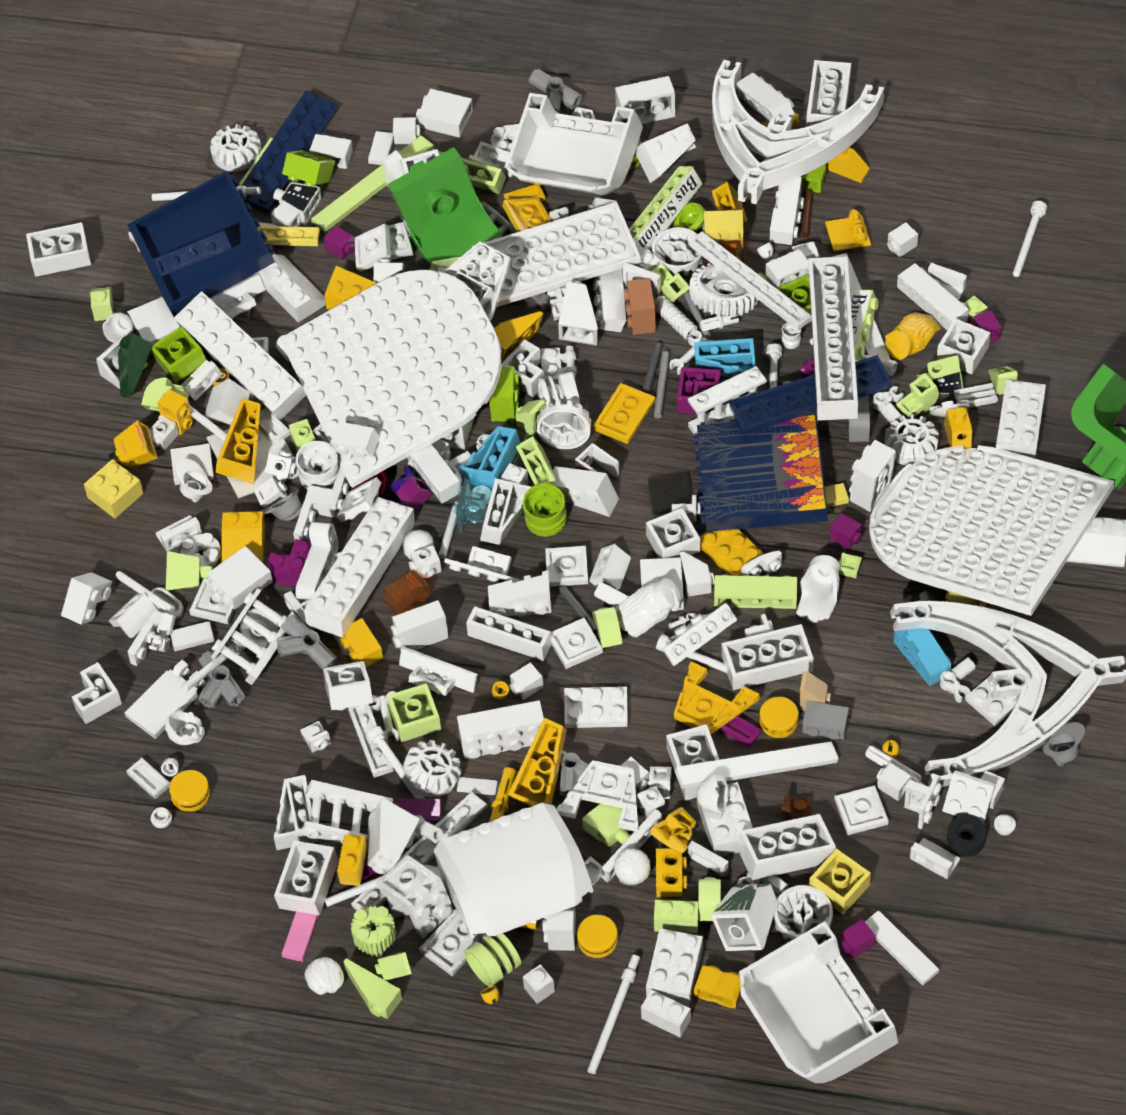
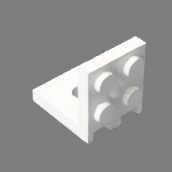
(418, 895)

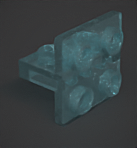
(469, 507)

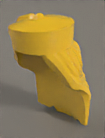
(911, 335)

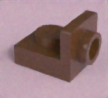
(796, 807)

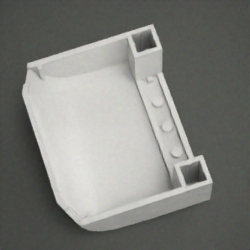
(573, 149)
(512, 870)
(815, 1008)

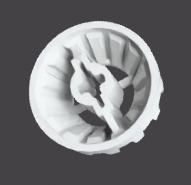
(236, 156)
(674, 245)
(561, 428)
(913, 441)
(430, 774)
(801, 899)

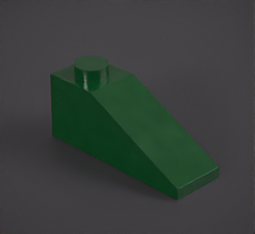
(131, 361)

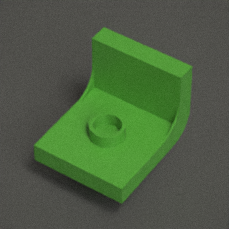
(442, 208)
(1095, 416)

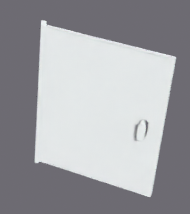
(264, 447)

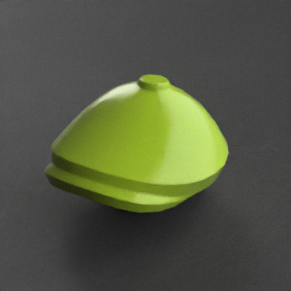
(691, 217)

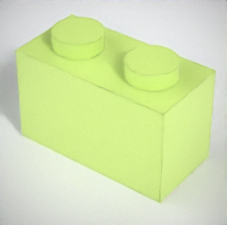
(676, 916)

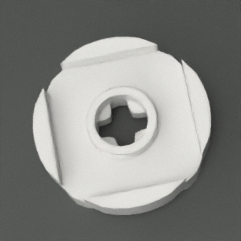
(502, 134)
(204, 542)

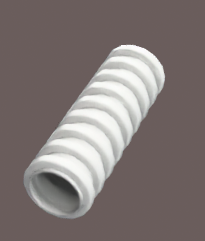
(674, 317)

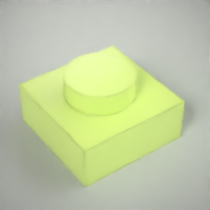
(975, 307)
(849, 565)

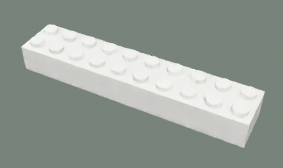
(833, 339)

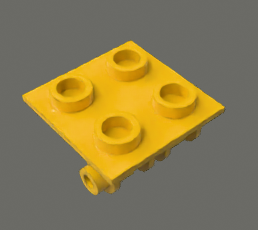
(848, 232)

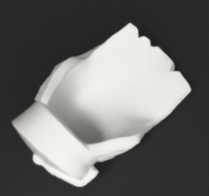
(819, 589)
(648, 606)

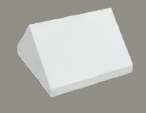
(109, 365)
(225, 401)

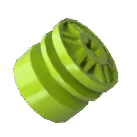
(544, 510)

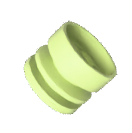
(492, 958)

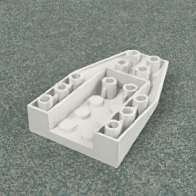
(484, 273)

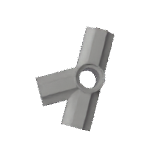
(555, 90)
(295, 642)
(217, 688)
(570, 775)

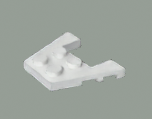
(608, 786)

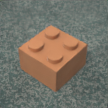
(640, 306)

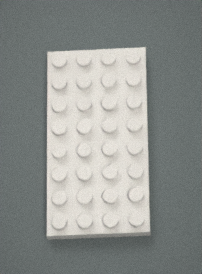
(565, 252)

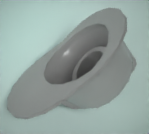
(285, 508)
(1064, 743)

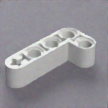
(319, 559)

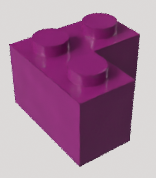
(693, 382)
(286, 568)

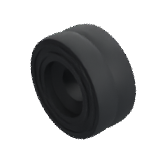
(966, 824)

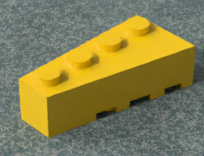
(344, 286)
(239, 449)
(540, 768)

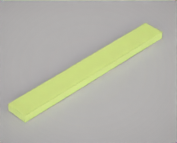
(364, 189)

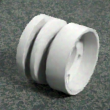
(563, 391)
(317, 465)

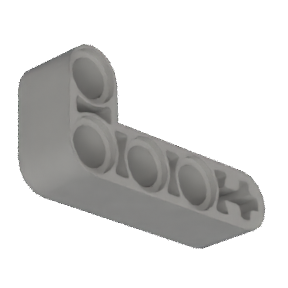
(860, 427)

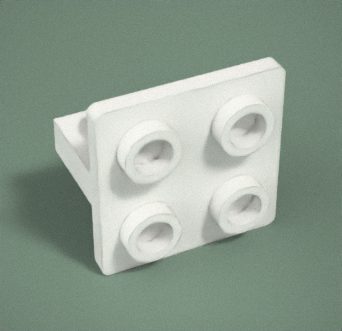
(922, 799)

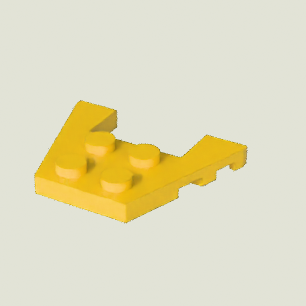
(701, 707)

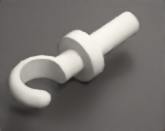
(682, 621)

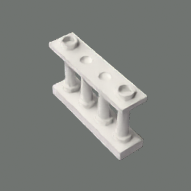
(721, 393)
(264, 654)
(337, 796)

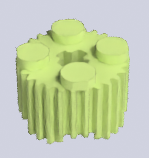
(373, 930)

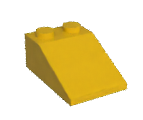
(515, 331)
(243, 530)

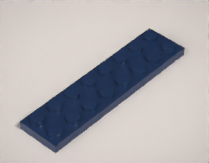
(297, 133)
(799, 397)

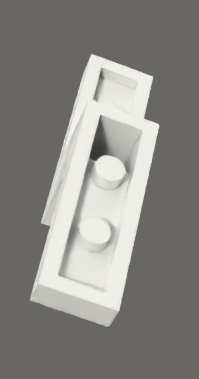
(321, 502)

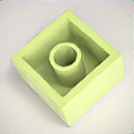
(414, 712)

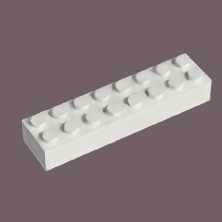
(240, 356)
(359, 567)

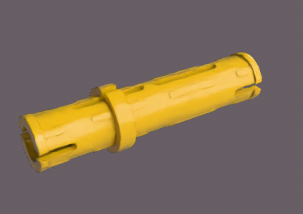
(500, 804)

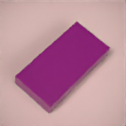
(741, 731)
(426, 807)

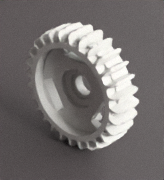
(706, 289)

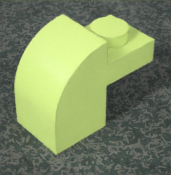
(671, 286)
(157, 389)
(922, 397)
(607, 626)
(708, 897)

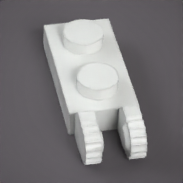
(140, 645)

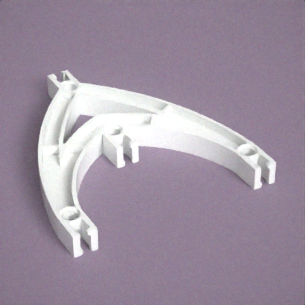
(789, 150)
(1009, 642)

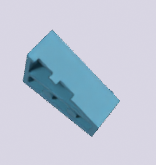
(728, 356)
(492, 458)
(922, 652)

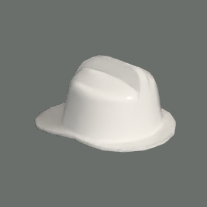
(192, 479)

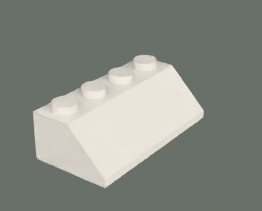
(291, 288)
(1102, 543)

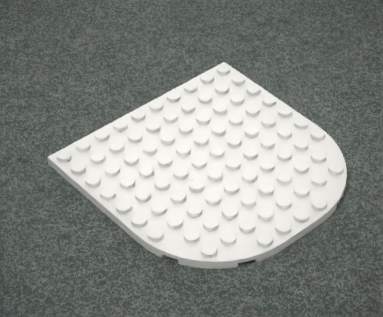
(400, 359)
(985, 523)

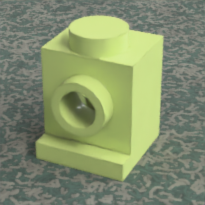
(301, 433)

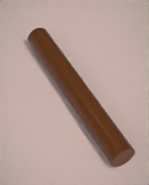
(806, 213)

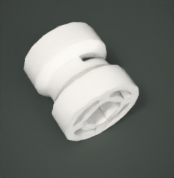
(790, 336)

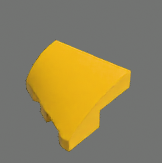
(675, 830)

